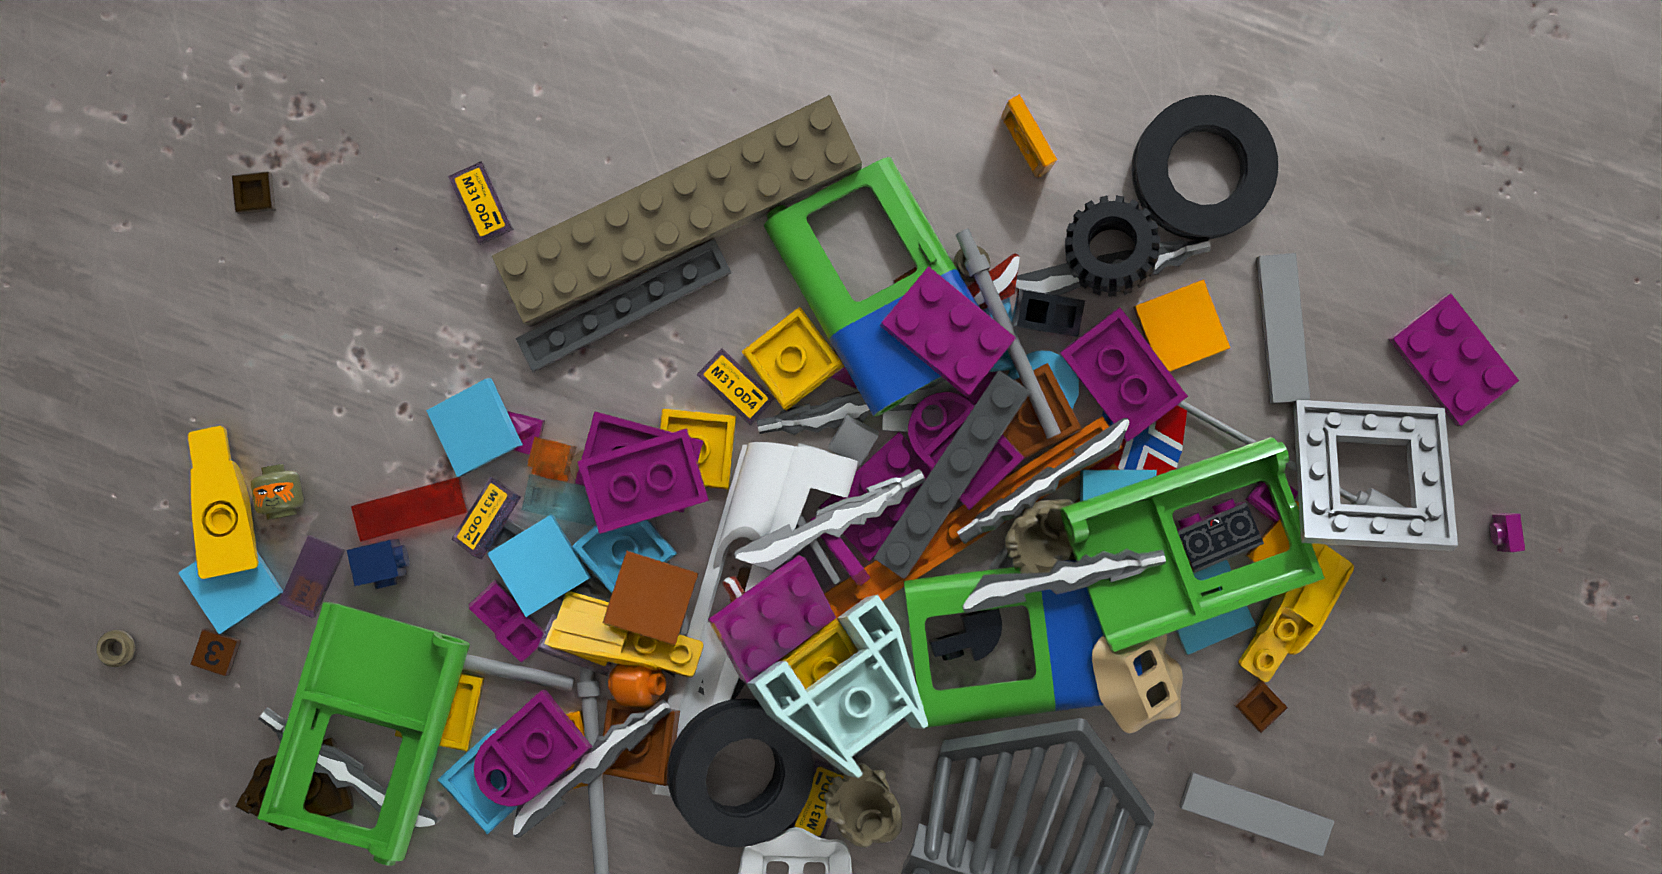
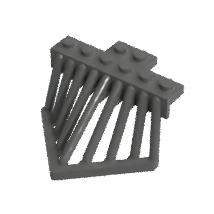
(953, 854)

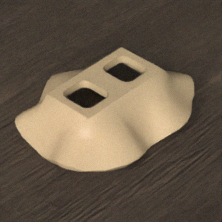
(1125, 691)

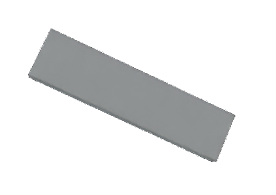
(1283, 328)
(1256, 814)

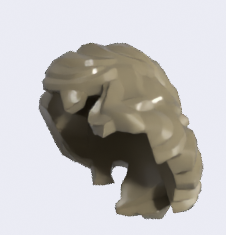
(1039, 537)
(864, 808)

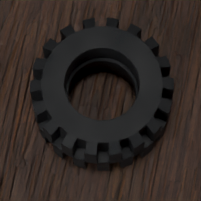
(1115, 216)

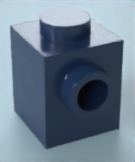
(378, 563)

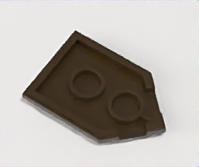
(321, 799)

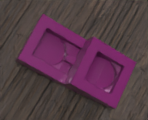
(505, 618)

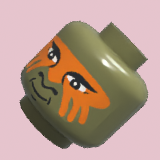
(277, 492)

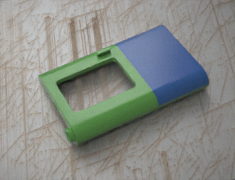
(873, 358)
(1062, 641)

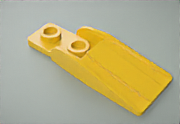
(219, 507)
(1296, 616)
(582, 632)

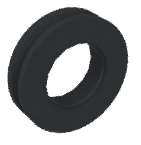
(1238, 127)
(769, 811)

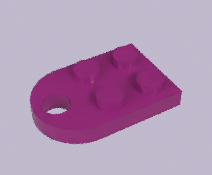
(933, 441)
(530, 750)

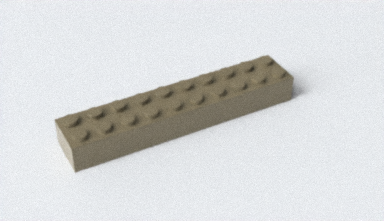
(677, 211)

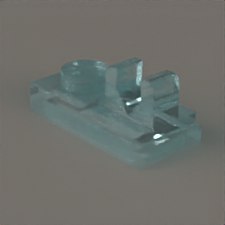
(559, 498)

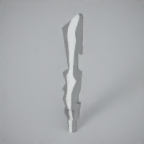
(834, 519)

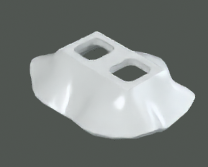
(796, 848)

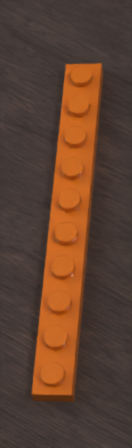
(946, 540)

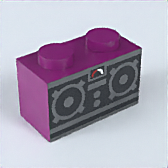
(1219, 534)

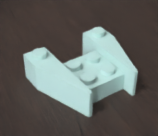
(852, 700)

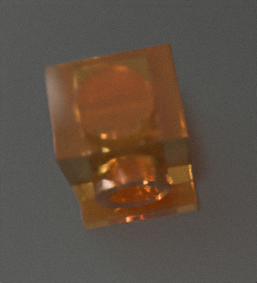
(551, 459)

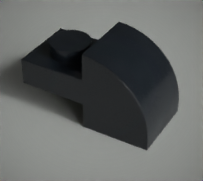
(1047, 312)
(980, 634)

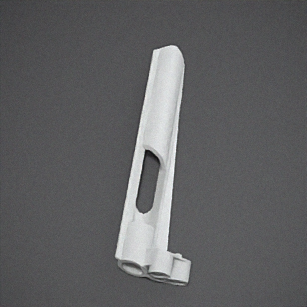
(763, 497)

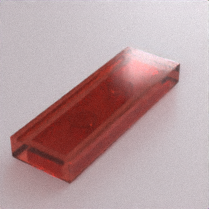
(410, 509)

